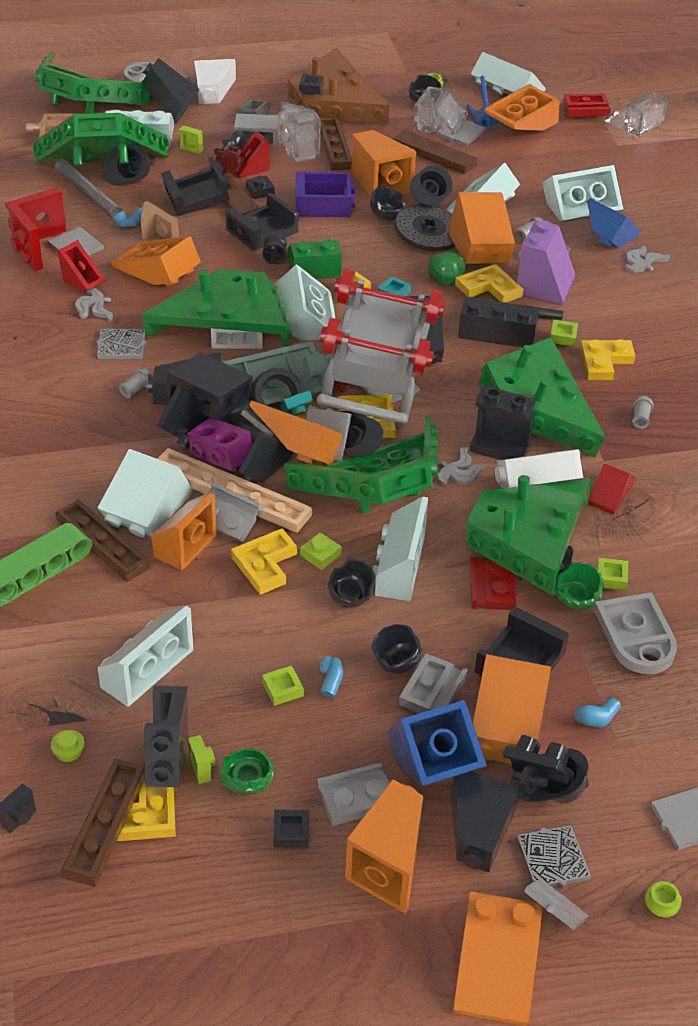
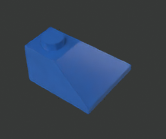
(610, 225)

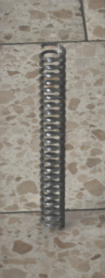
(86, 192)

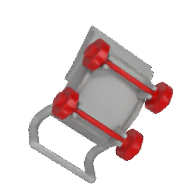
(378, 345)

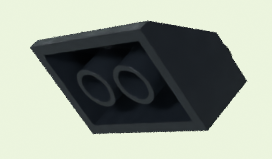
(498, 323)

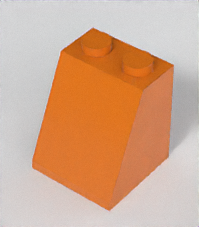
(381, 162)
(482, 228)
(509, 704)
(385, 846)

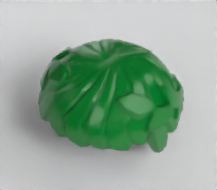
(446, 267)
(579, 586)
(247, 771)

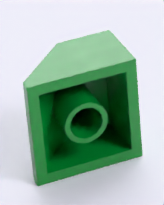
(317, 258)

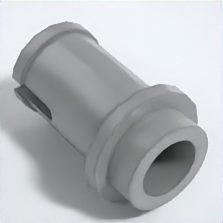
(523, 231)
(135, 383)
(642, 408)

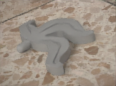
(635, 256)
(97, 301)
(456, 470)

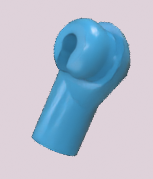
(128, 221)

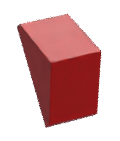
(256, 156)
(78, 267)
(611, 488)

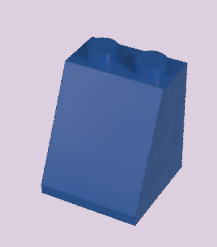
(436, 744)

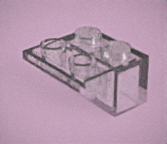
(438, 112)
(640, 114)
(299, 132)

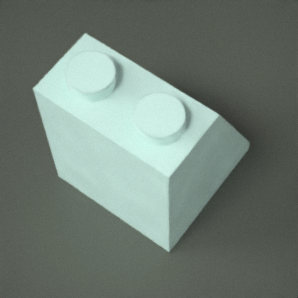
(144, 494)

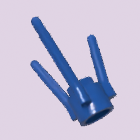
(482, 118)

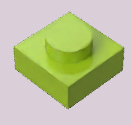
(191, 139)
(564, 332)
(320, 551)
(613, 573)
(282, 685)
(201, 759)

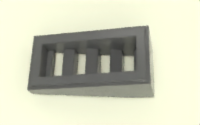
(254, 107)

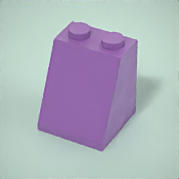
(545, 264)

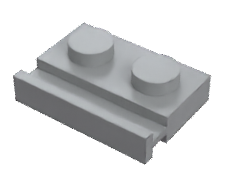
(234, 512)
(432, 685)
(351, 793)

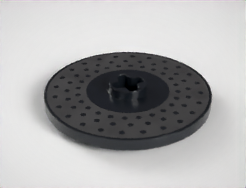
(425, 227)

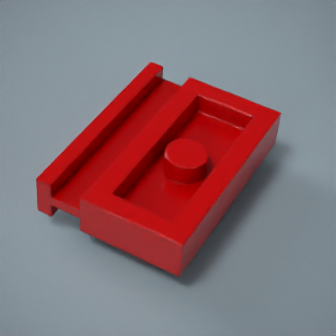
(586, 105)
(491, 585)

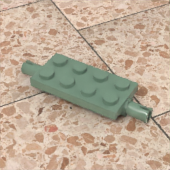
(299, 359)

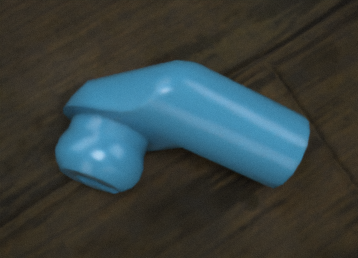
(334, 676)
(597, 716)

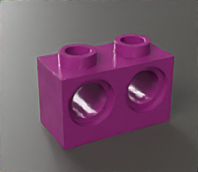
(220, 443)

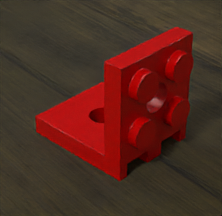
(29, 231)

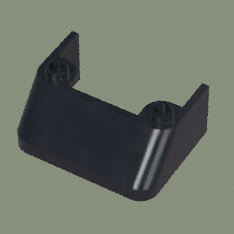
(187, 412)

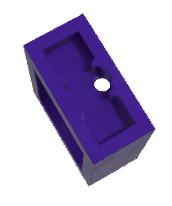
(334, 194)

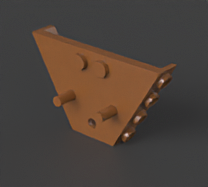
(343, 93)

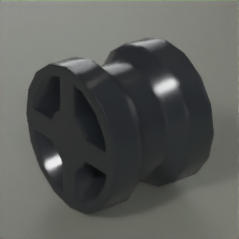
(278, 253)

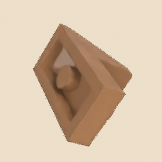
(157, 222)

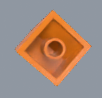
(186, 532)

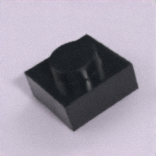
(311, 84)
(260, 186)
(17, 808)
(291, 828)

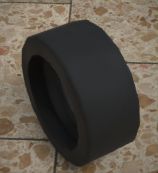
(275, 373)

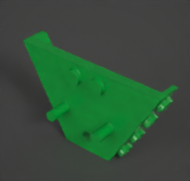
(85, 88)
(94, 136)
(226, 302)
(560, 406)
(377, 478)
(528, 527)

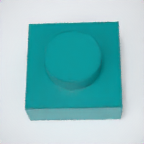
(395, 286)
(297, 404)

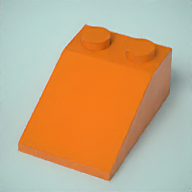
(526, 109)
(159, 260)
(310, 440)
(498, 959)

